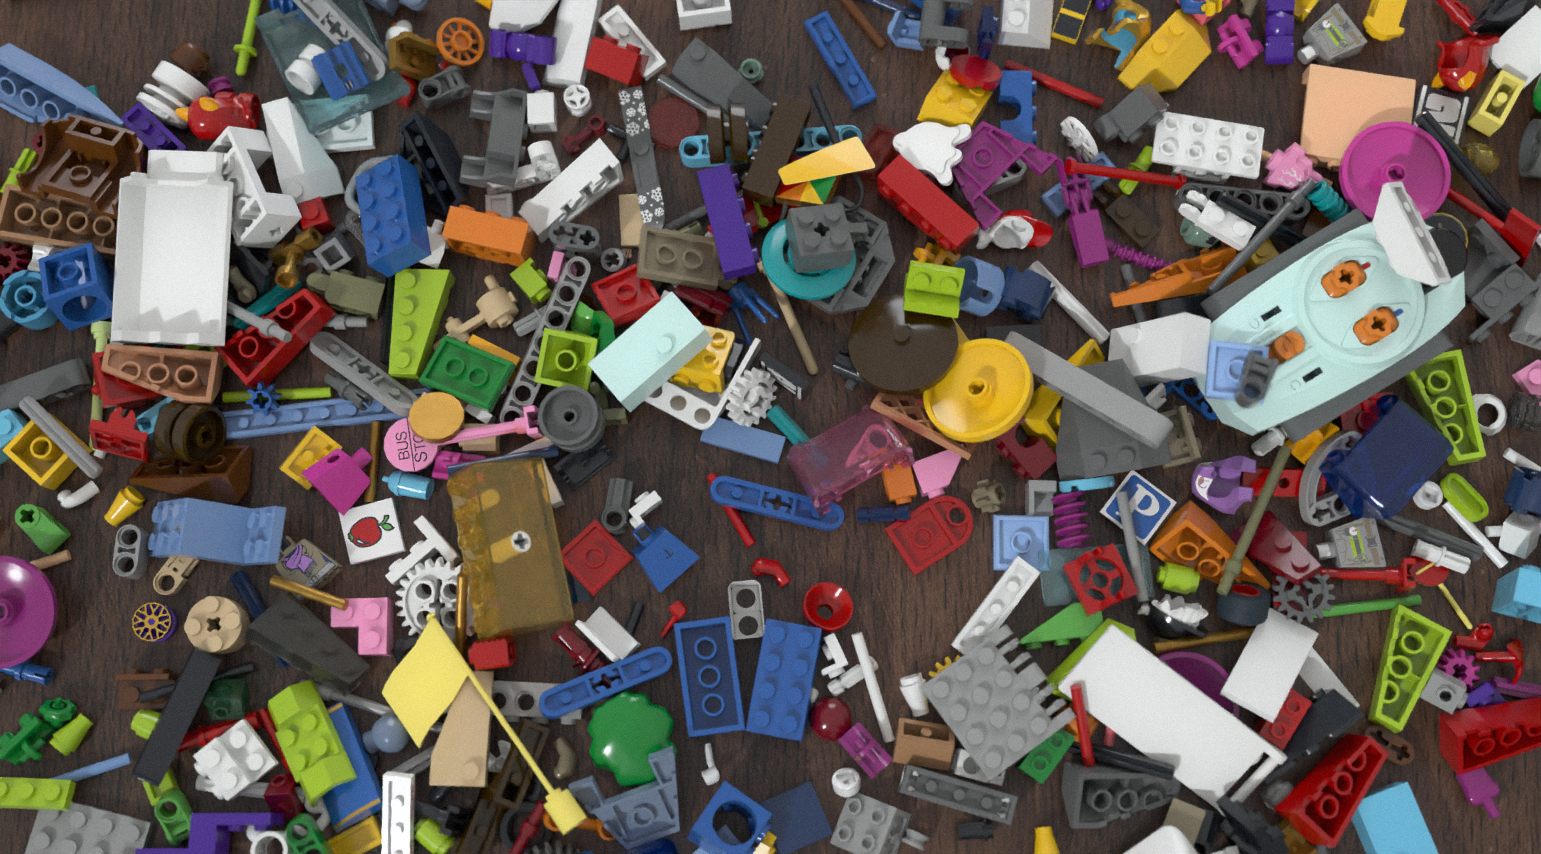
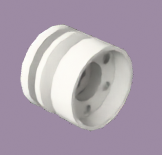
(175, 91)

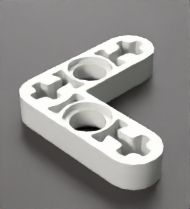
(543, 169)

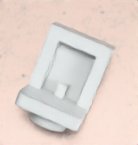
(644, 505)

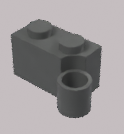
(1132, 115)

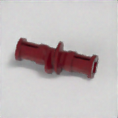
(581, 652)

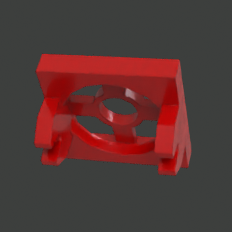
(123, 437)
(1109, 553)

